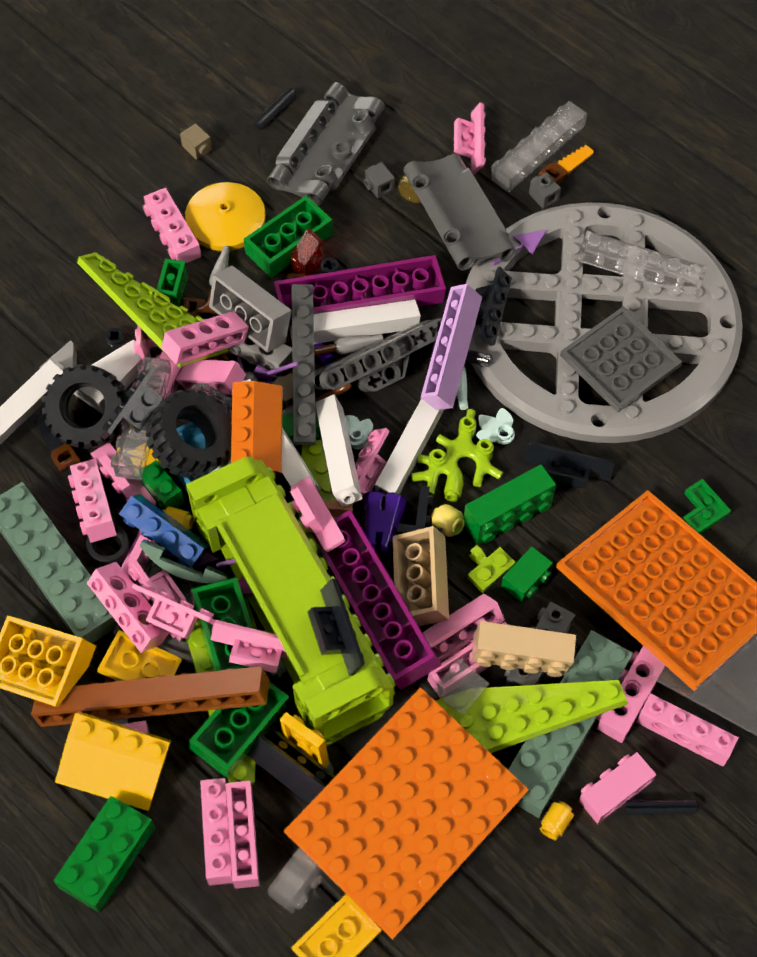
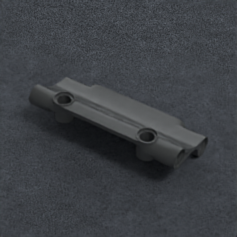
(307, 161)
(460, 211)

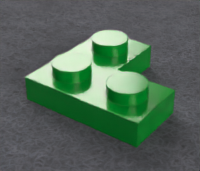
(708, 505)

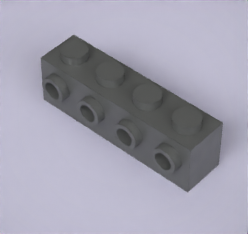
(550, 619)

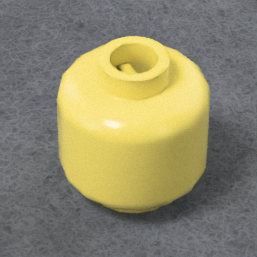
(449, 519)

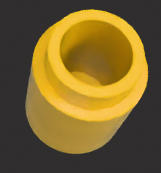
(181, 516)
(556, 820)

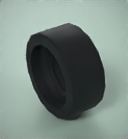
(118, 557)

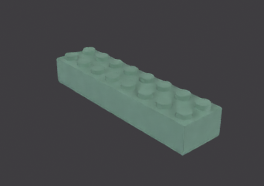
(52, 564)
(547, 757)

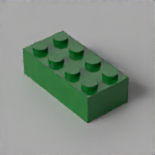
(276, 240)
(509, 505)
(227, 605)
(232, 731)
(104, 854)

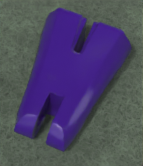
(382, 518)

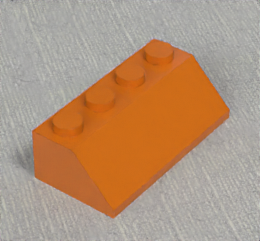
(257, 423)

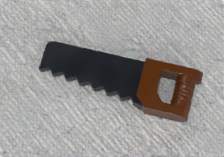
(57, 448)

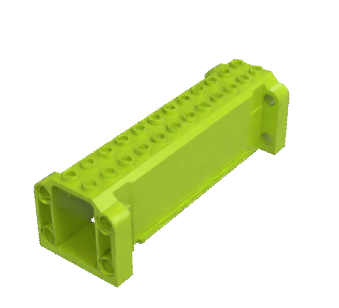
(253, 523)

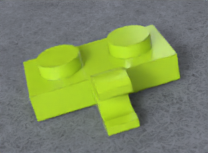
(489, 569)

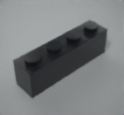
(290, 764)

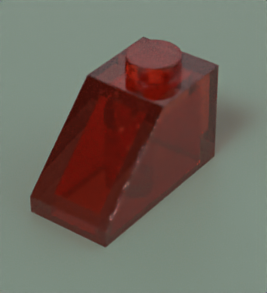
(308, 254)

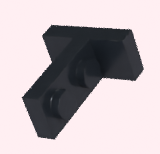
(423, 519)

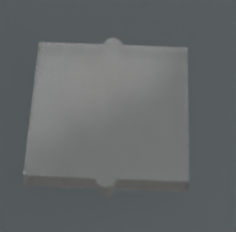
(460, 686)

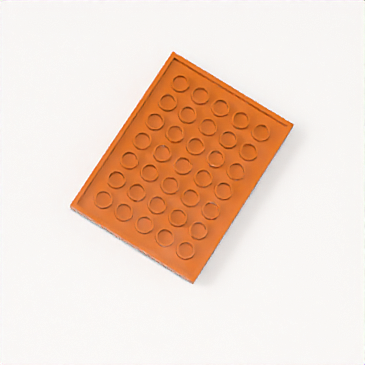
(667, 588)
(406, 812)

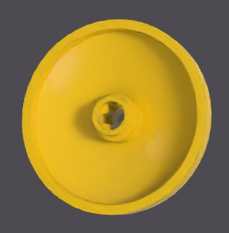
(224, 215)

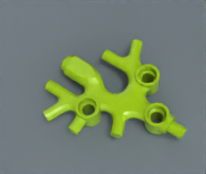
(446, 463)

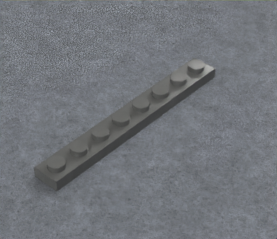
(304, 374)

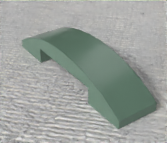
(155, 553)

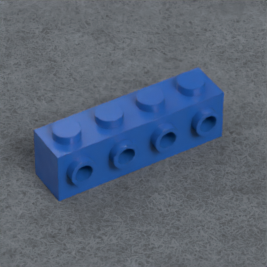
(165, 530)

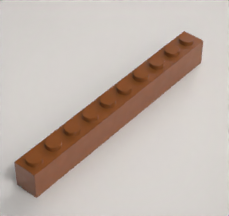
(159, 696)

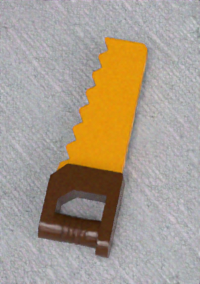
(567, 164)

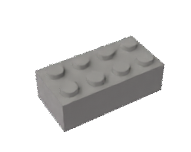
(262, 312)

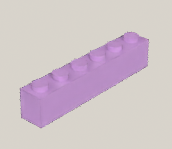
(451, 347)

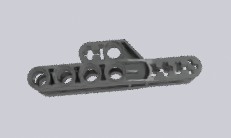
(375, 358)

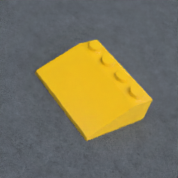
(41, 660)
(112, 760)

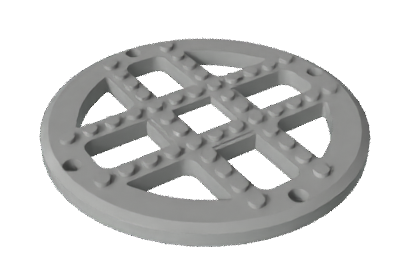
(564, 411)

